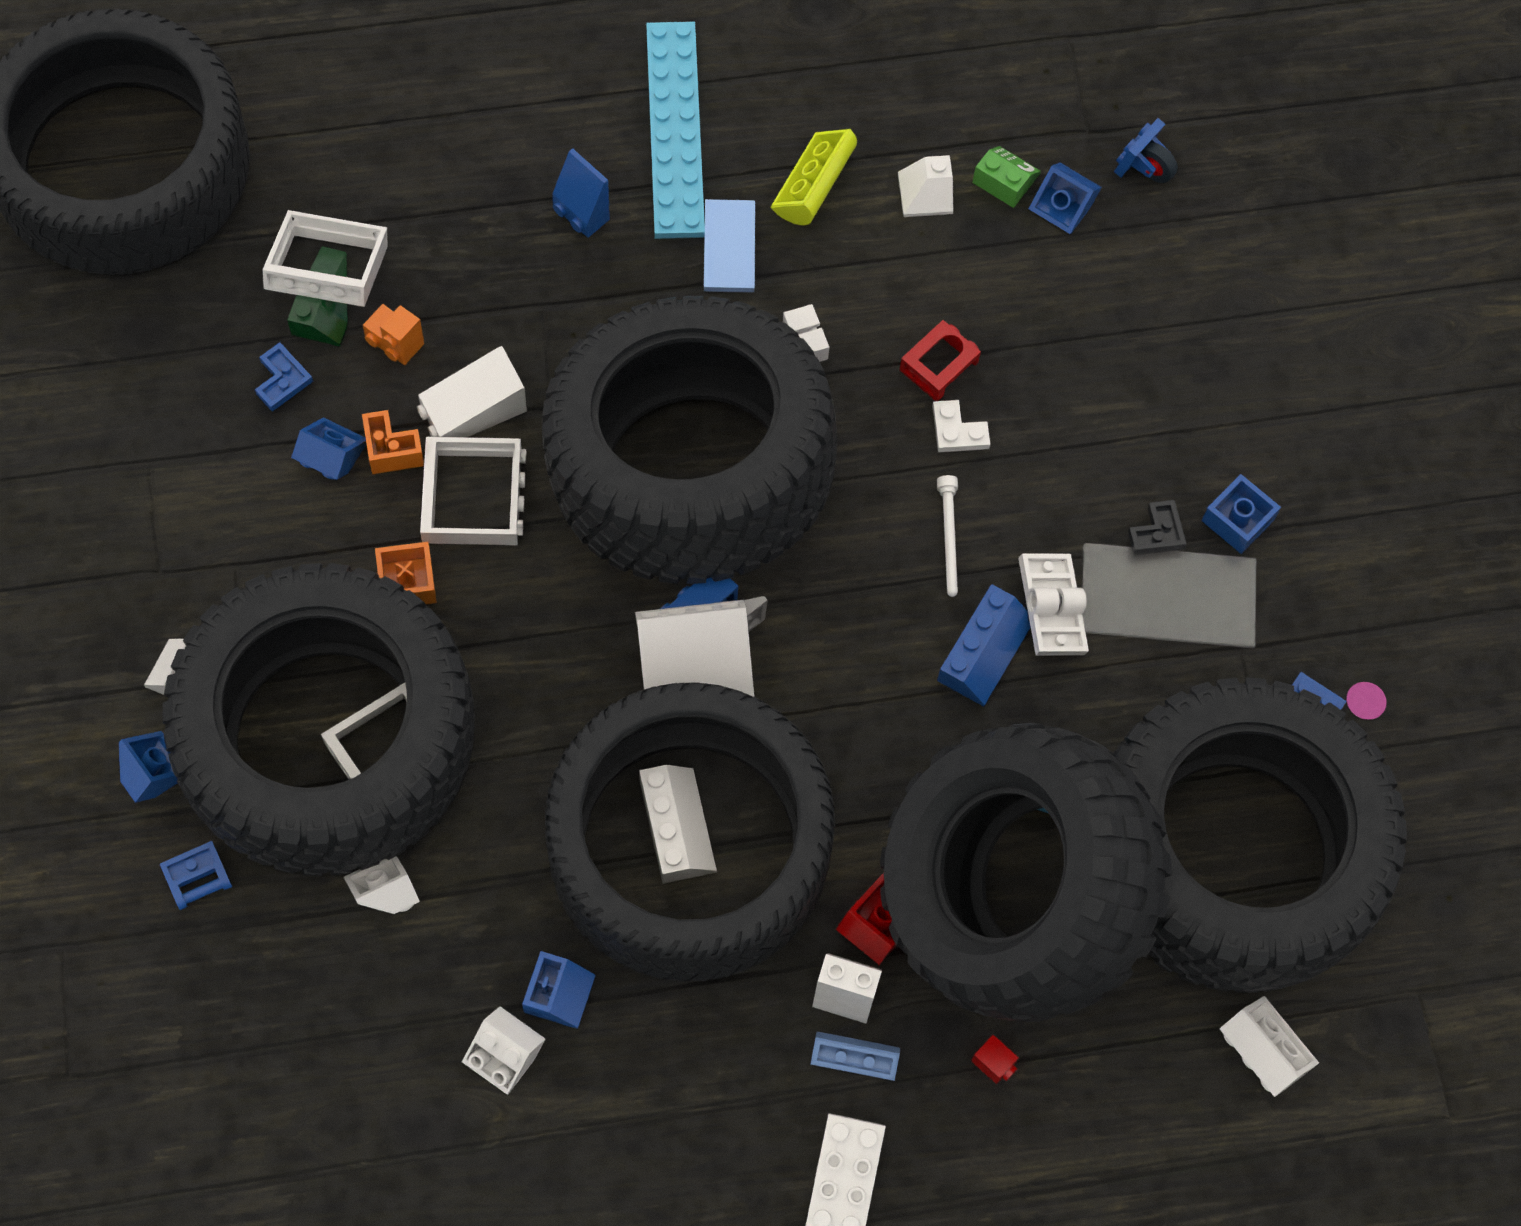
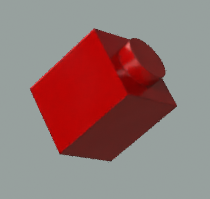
(995, 1060)

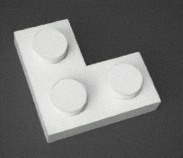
(955, 435)

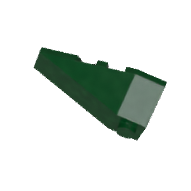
(320, 318)

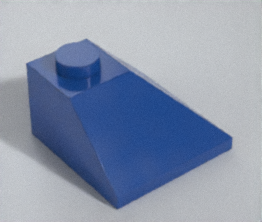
(145, 766)

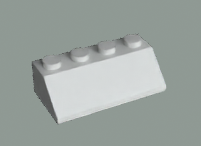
(677, 822)

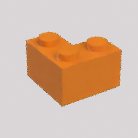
(394, 332)
(390, 450)

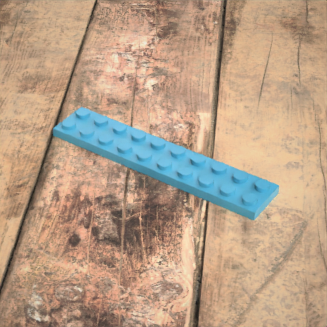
(675, 130)

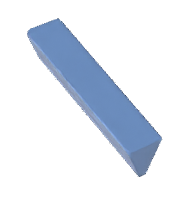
(855, 1056)

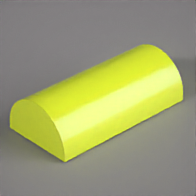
(814, 175)

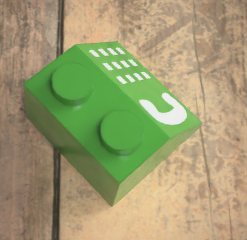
(1004, 175)

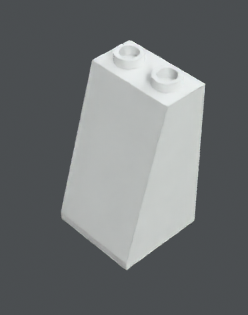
(474, 398)
(846, 987)

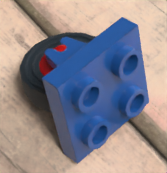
(1148, 155)

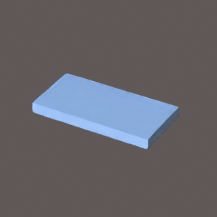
(729, 246)

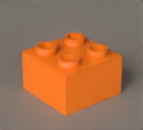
(410, 567)

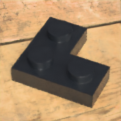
(1163, 534)

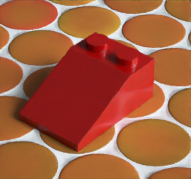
(869, 924)

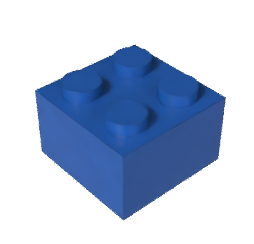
(1241, 513)

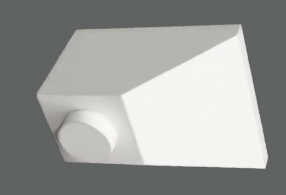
(927, 187)
(383, 887)

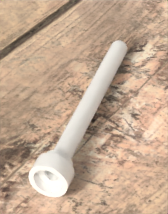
(947, 487)

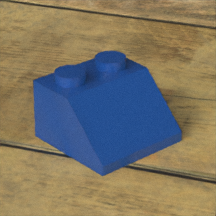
(1064, 197)
(328, 448)

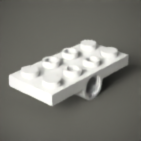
(1054, 604)
(845, 1172)

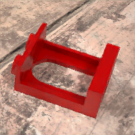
(926, 379)

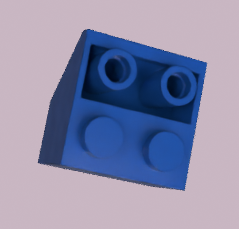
(558, 990)

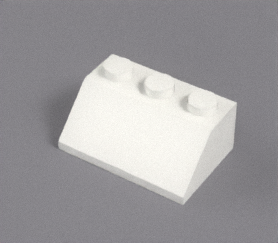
(1268, 1046)

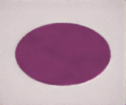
(1366, 700)

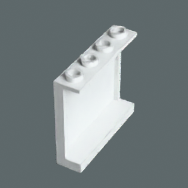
(696, 645)

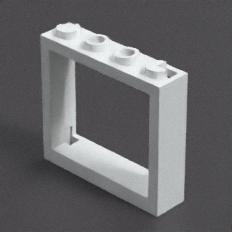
(320, 284)
(471, 447)
(332, 736)

